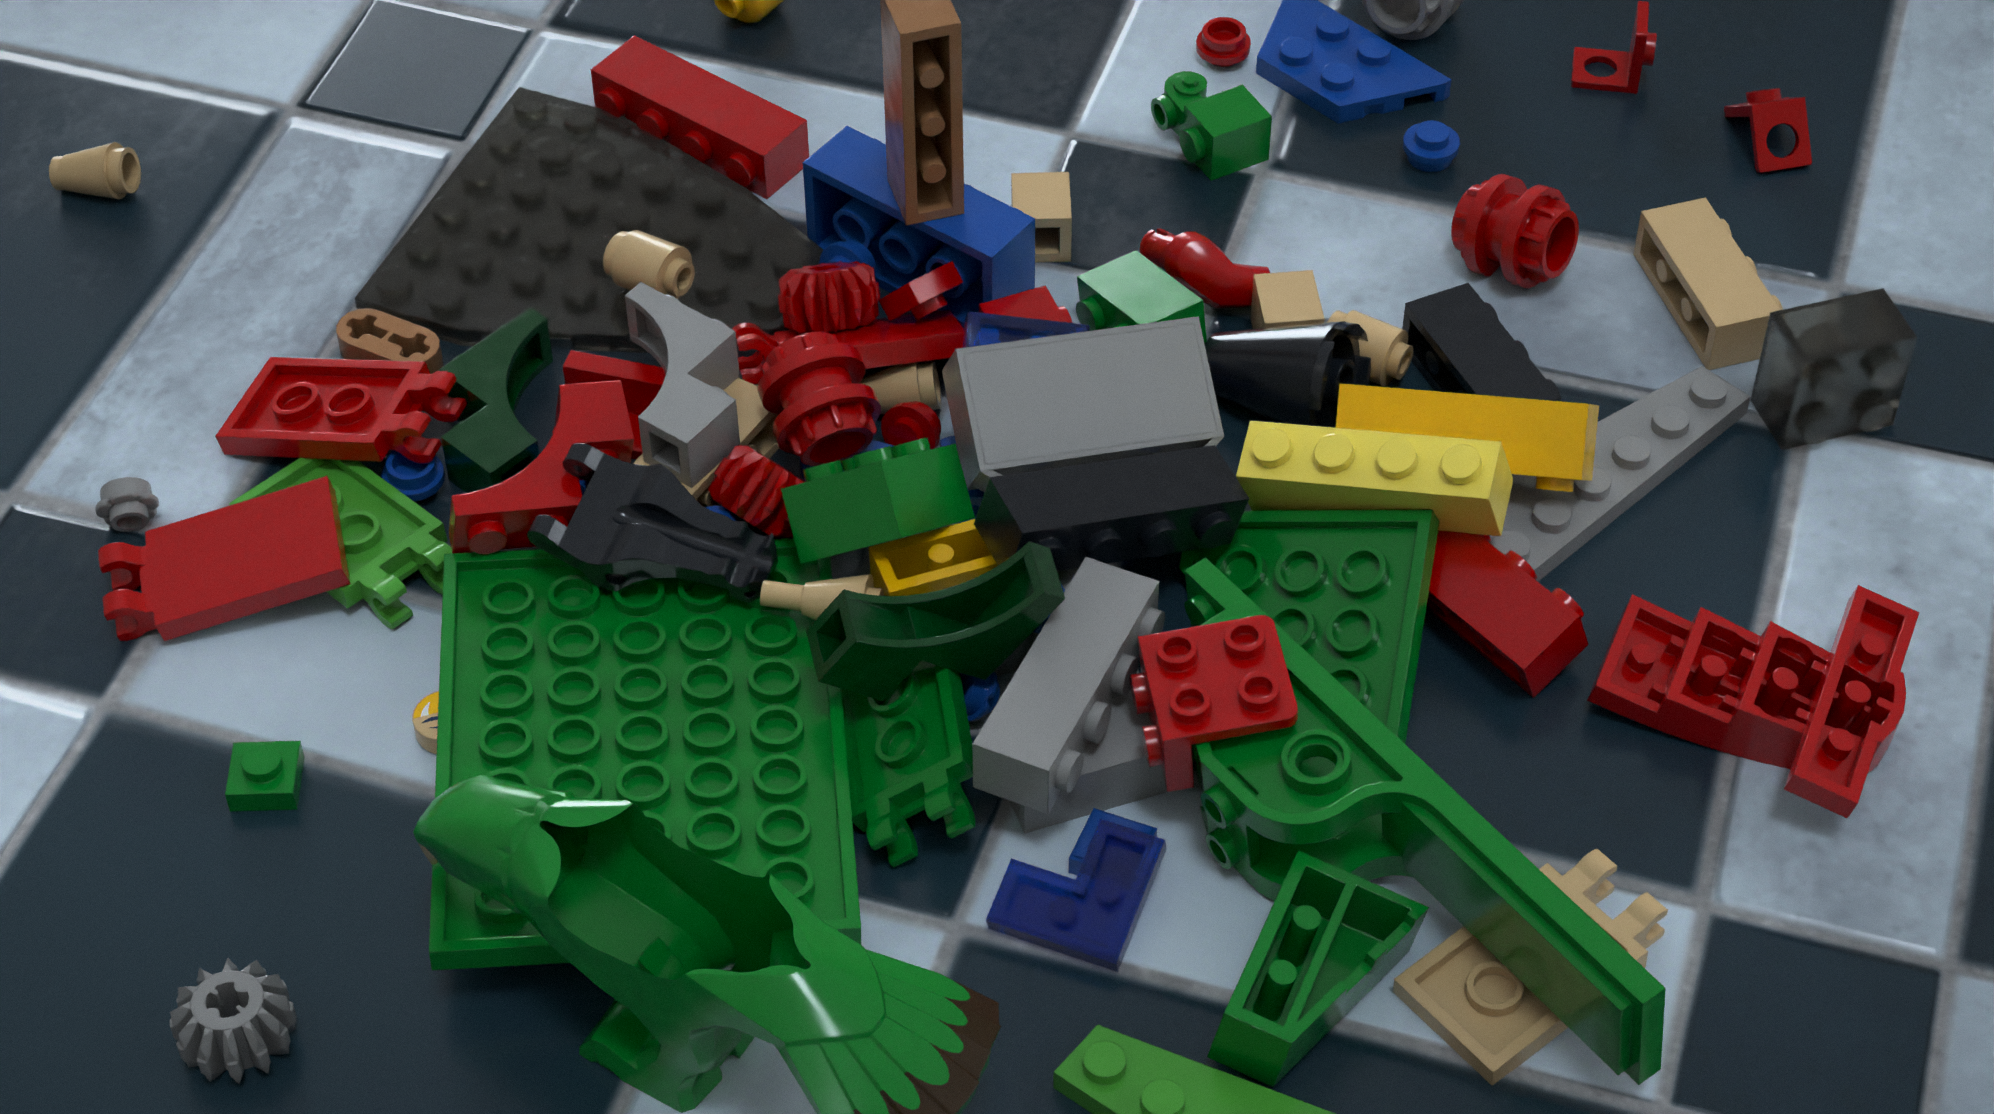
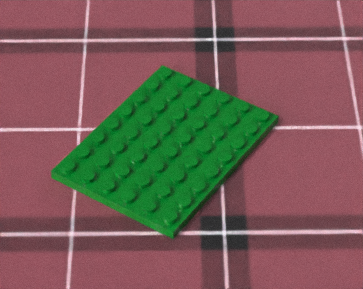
(648, 699)

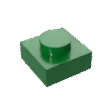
(264, 776)

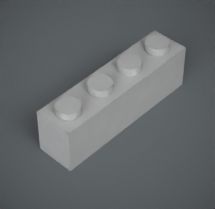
(1066, 687)

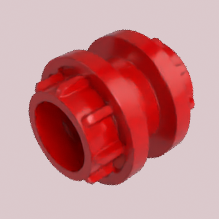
(1515, 228)
(819, 398)

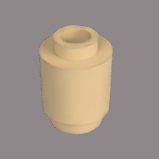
(649, 260)
(1385, 346)

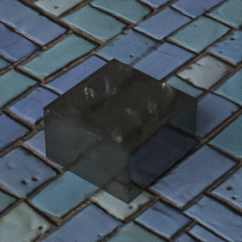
(1832, 368)

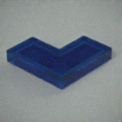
(1086, 915)

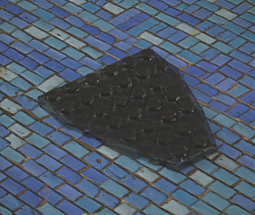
(536, 210)

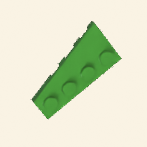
(1133, 1077)

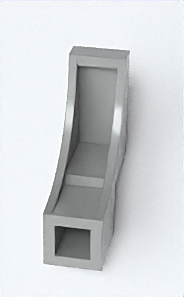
(692, 416)

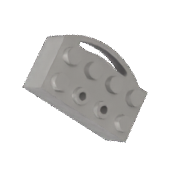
(1081, 398)

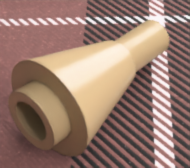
(814, 595)

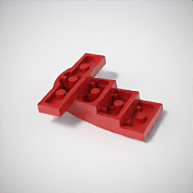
(1768, 693)

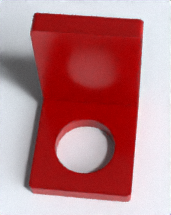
(1626, 64)
(1766, 111)

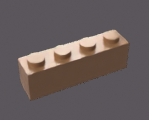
(923, 107)

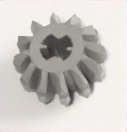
(233, 1020)

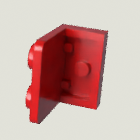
(1209, 688)

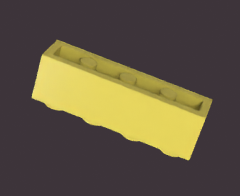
(1376, 470)

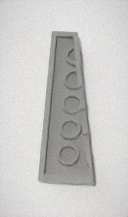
(1631, 457)

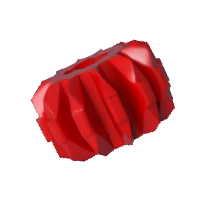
(829, 297)
(752, 490)

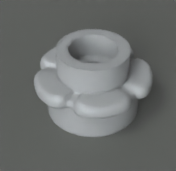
(127, 503)

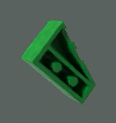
(1311, 965)

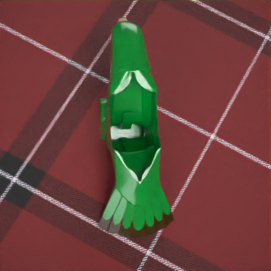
(709, 958)

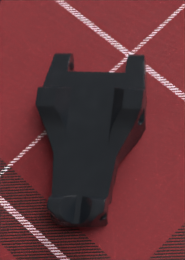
(648, 526)

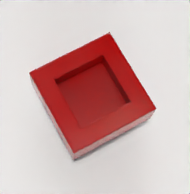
(922, 294)

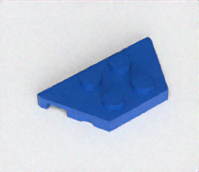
(1341, 64)

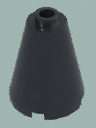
(1288, 370)

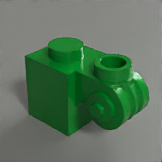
(1214, 131)

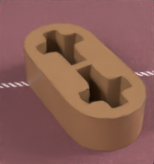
(381, 336)

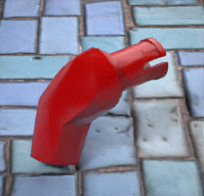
(1201, 267)

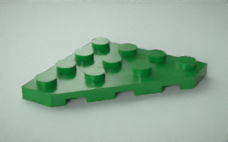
(1343, 590)

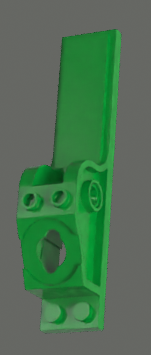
(1375, 809)

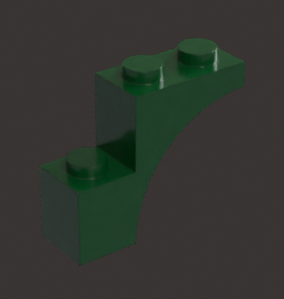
(492, 377)
(970, 628)

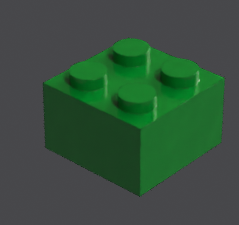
(876, 498)

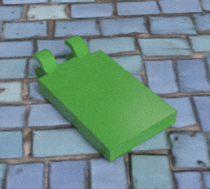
(381, 532)

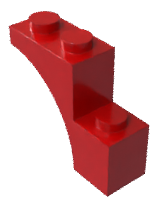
(504, 512)

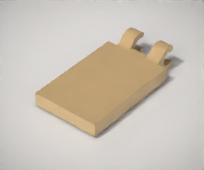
(1485, 1007)

